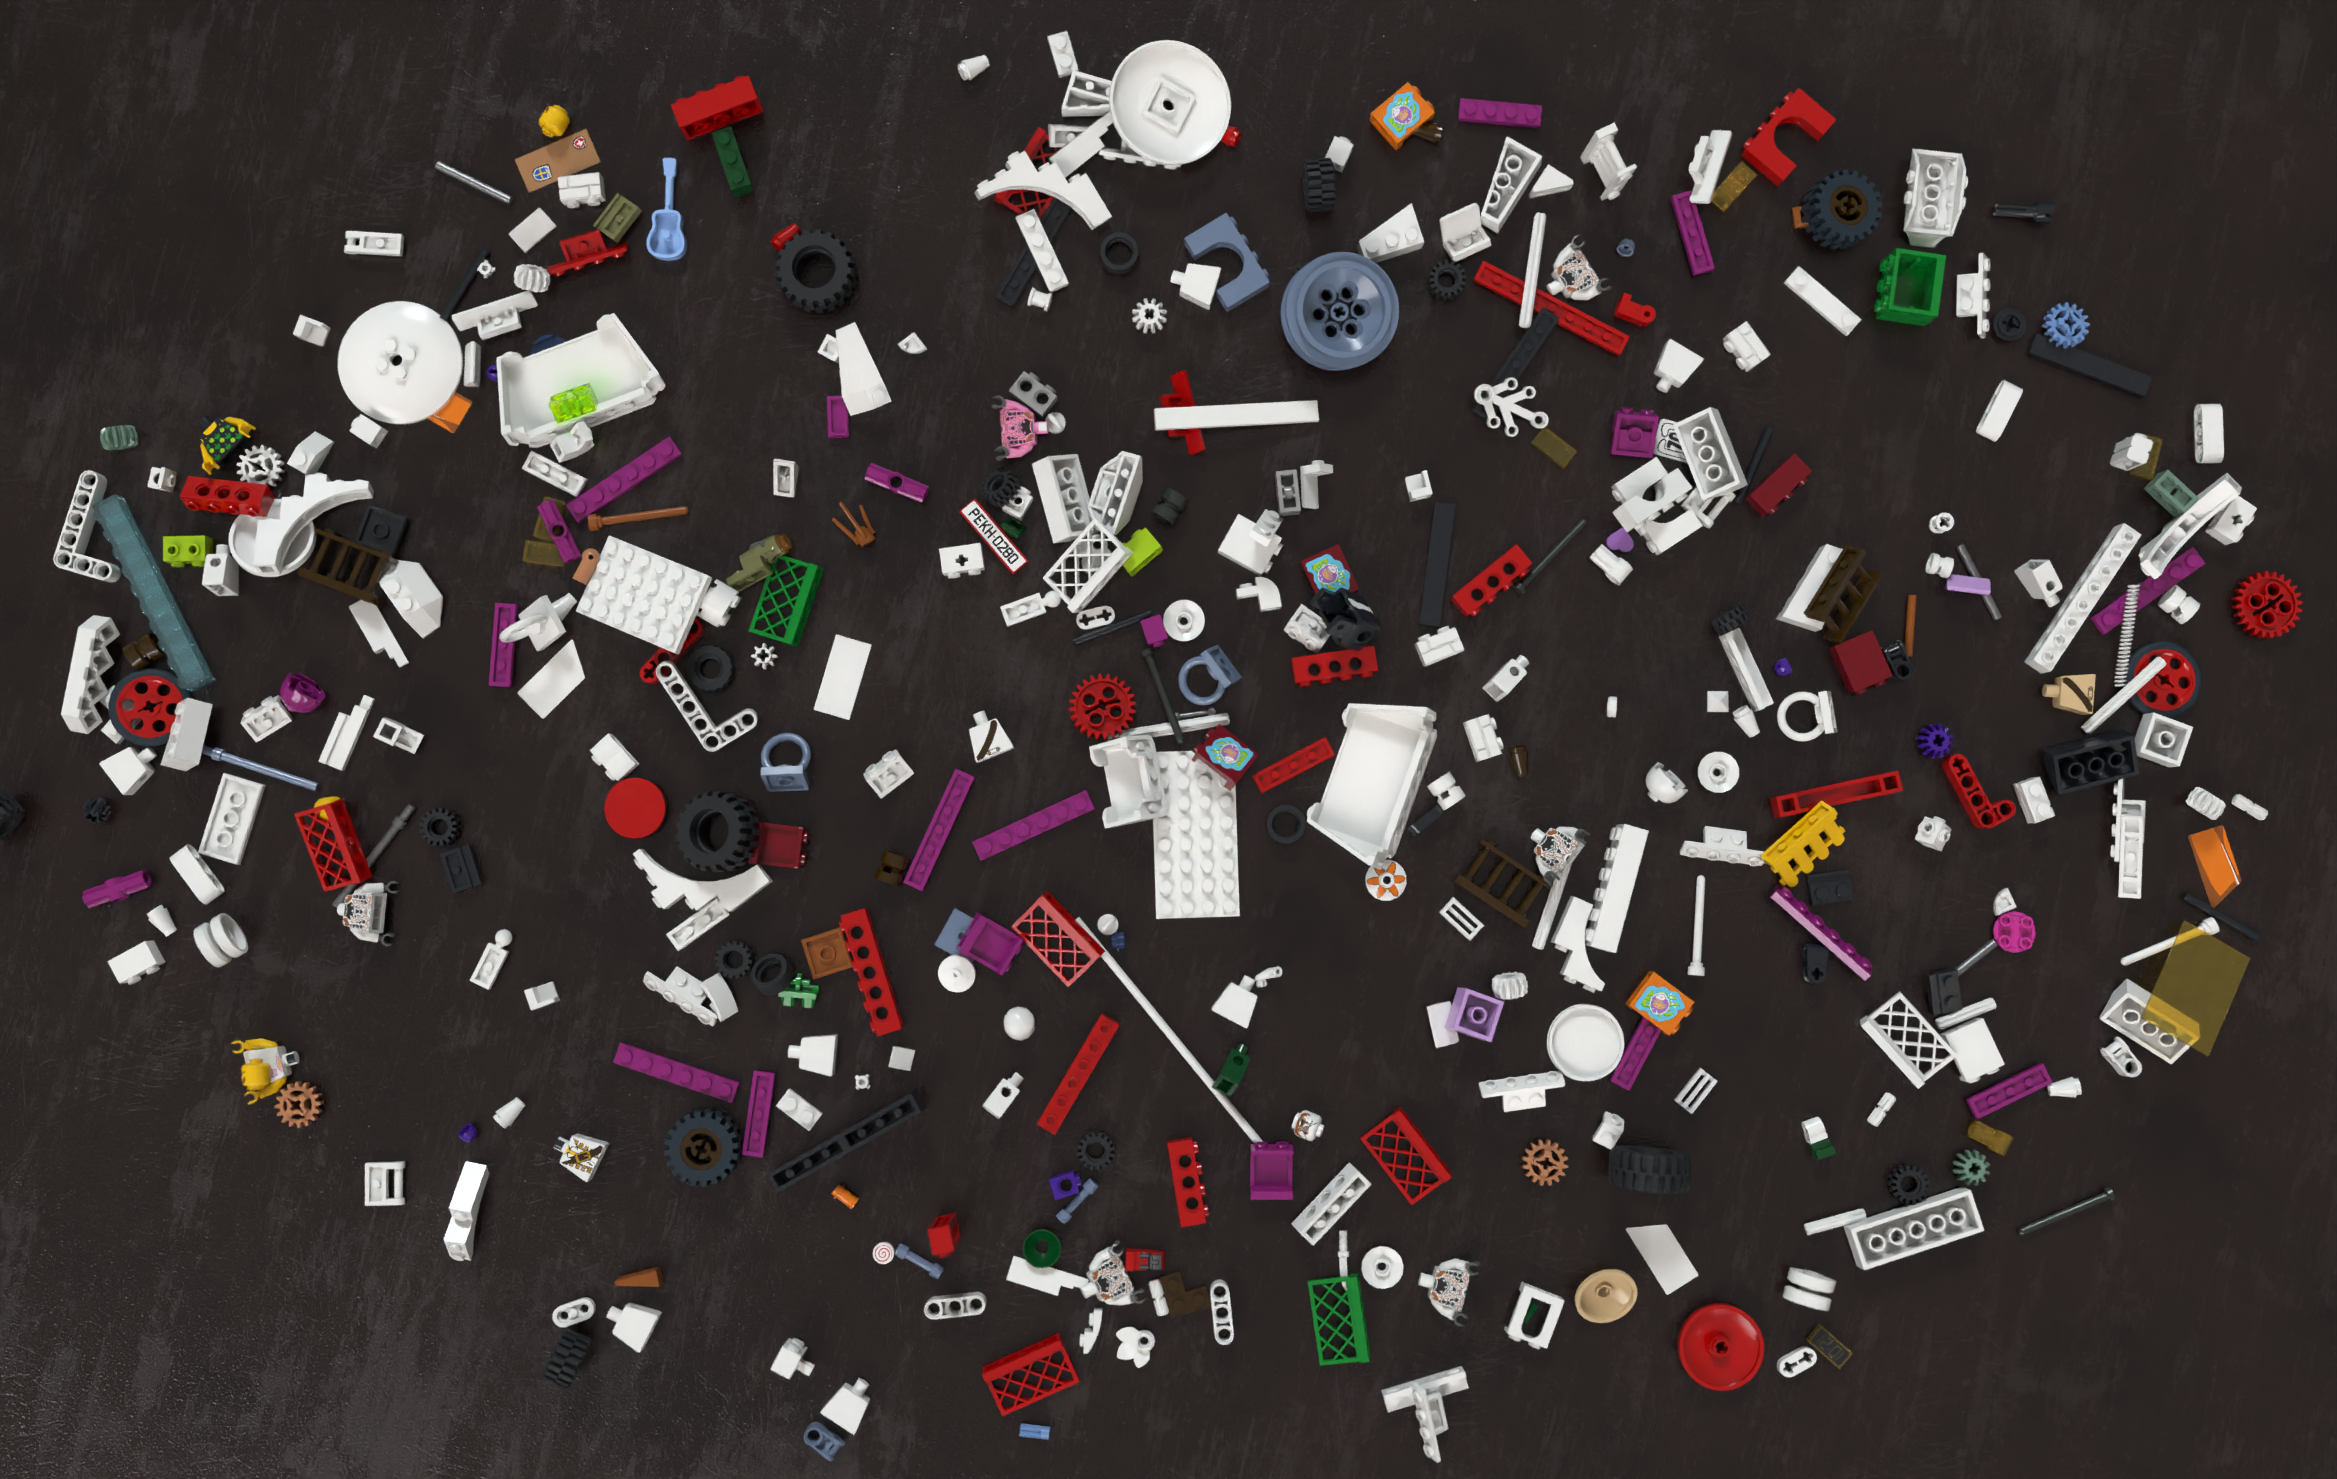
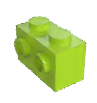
(1144, 548)
(186, 550)

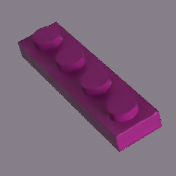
(1499, 113)
(1692, 233)
(502, 653)
(1635, 1054)
(2009, 1090)
(758, 1113)

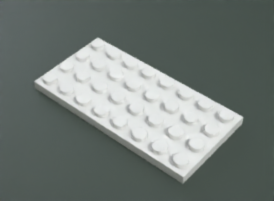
(1195, 842)

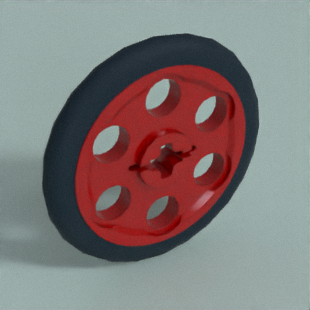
(2187, 668)
(126, 689)

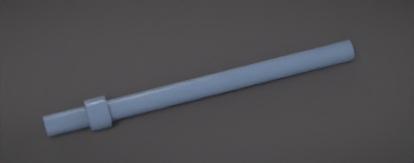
(220, 754)

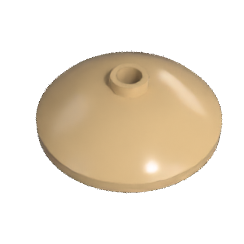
(1606, 1296)

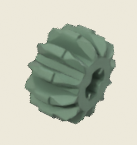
(119, 437)
(1976, 1173)

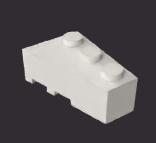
(1393, 238)

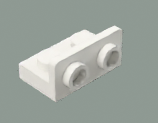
(1307, 629)
(265, 718)
(888, 773)

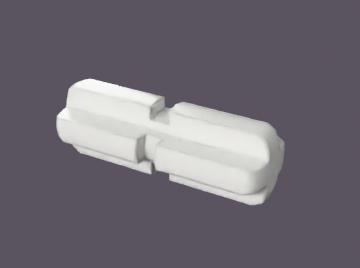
(2252, 809)
(1879, 1113)
(1157, 1293)

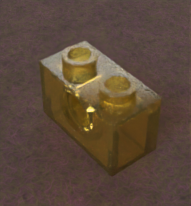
(1733, 186)

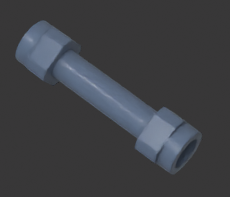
(1089, 1187)
(934, 1269)

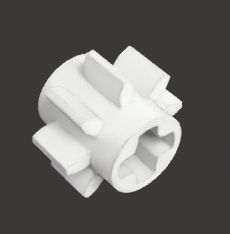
(760, 651)

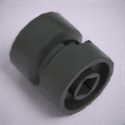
(1170, 505)

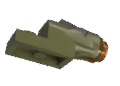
(757, 561)

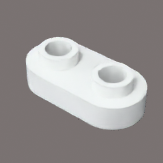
(575, 1312)

